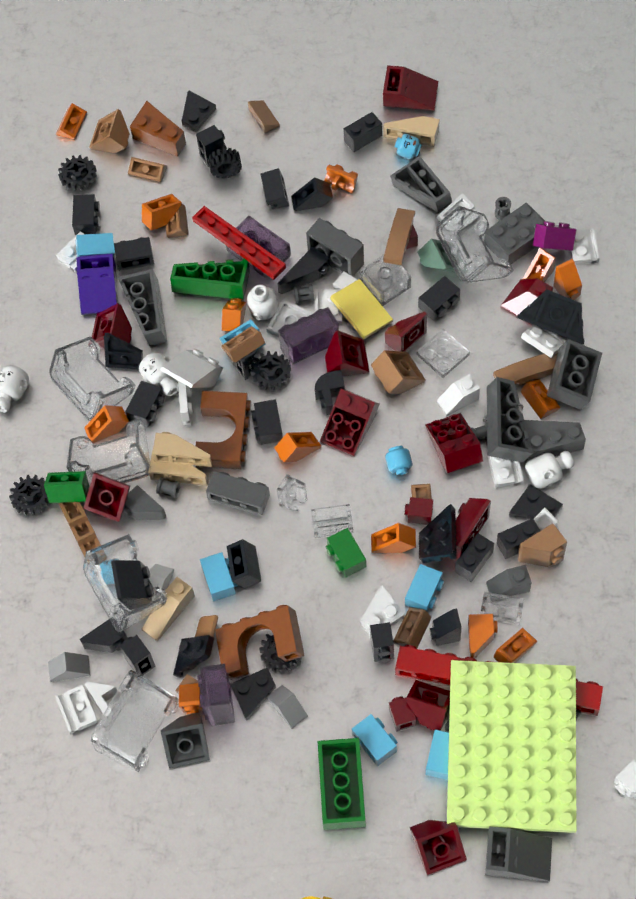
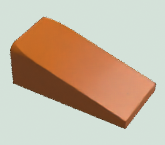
(515, 647)

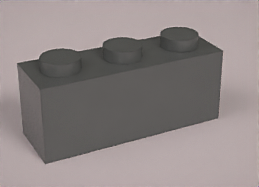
(238, 492)

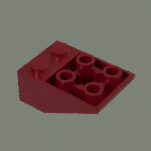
(409, 89)
(349, 421)
(454, 442)

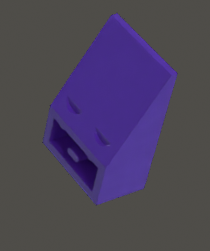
(96, 283)

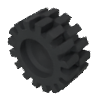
(225, 163)

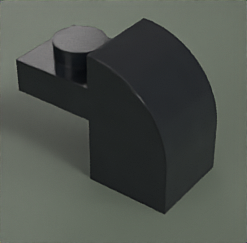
(327, 387)

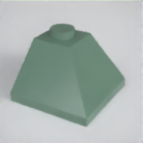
(434, 256)

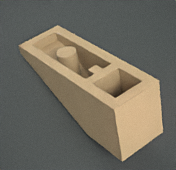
(422, 127)
(175, 450)
(177, 472)
(178, 597)

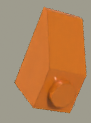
(160, 211)
(567, 280)
(106, 423)
(296, 446)
(393, 539)
(481, 632)

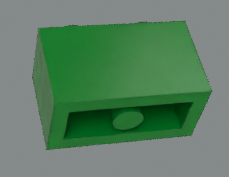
(66, 486)
(346, 552)

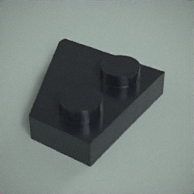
(196, 111)
(121, 354)
(532, 503)
(192, 652)
(253, 690)

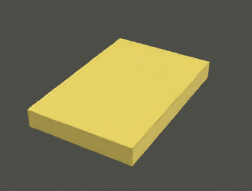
(361, 309)

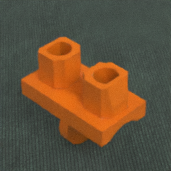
(341, 179)

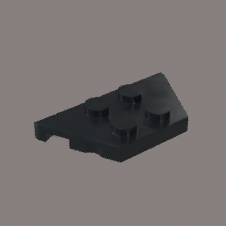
(555, 315)
(439, 537)

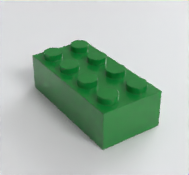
(341, 784)

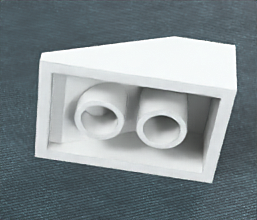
(193, 369)

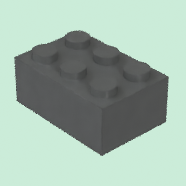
(513, 234)
(343, 251)
(574, 374)

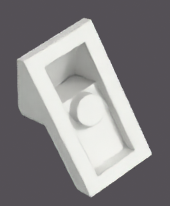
(101, 694)

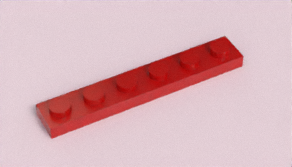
(239, 242)

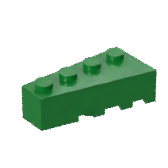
(211, 279)

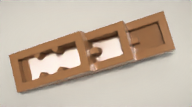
(399, 236)
(528, 369)
(80, 526)

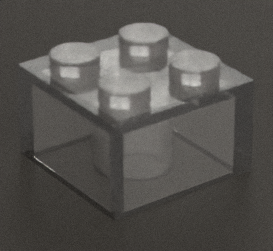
(385, 280)

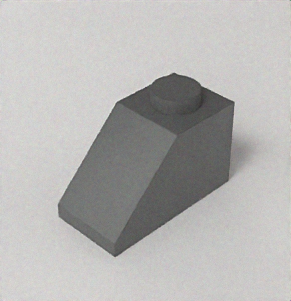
(142, 506)
(510, 582)

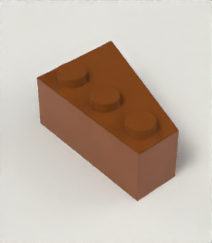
(157, 130)

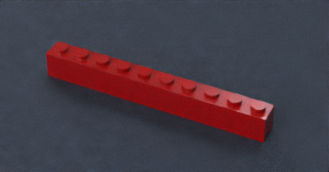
(436, 668)

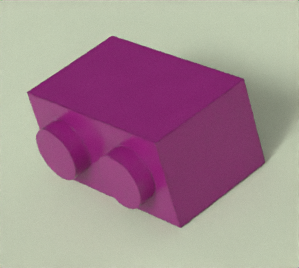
(554, 236)

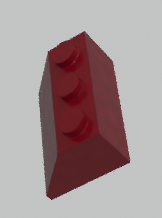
(470, 522)

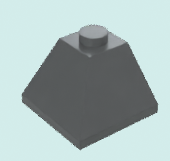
(185, 741)

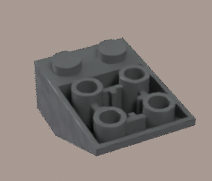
(518, 854)

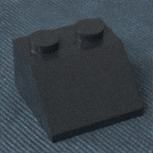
(132, 583)

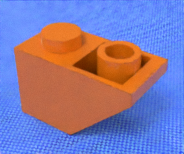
(233, 314)
(190, 698)

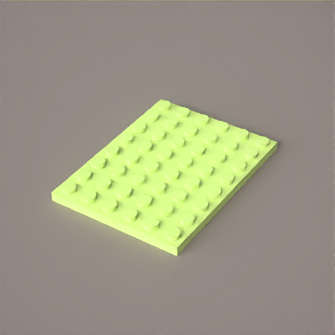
(512, 746)

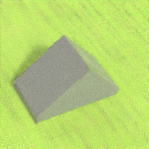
(68, 666)
(287, 706)

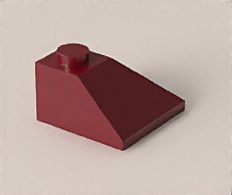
(523, 294)
(112, 321)
(406, 332)
(346, 354)
(106, 497)
(429, 704)
(438, 845)

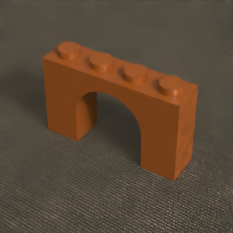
(233, 406)
(233, 638)

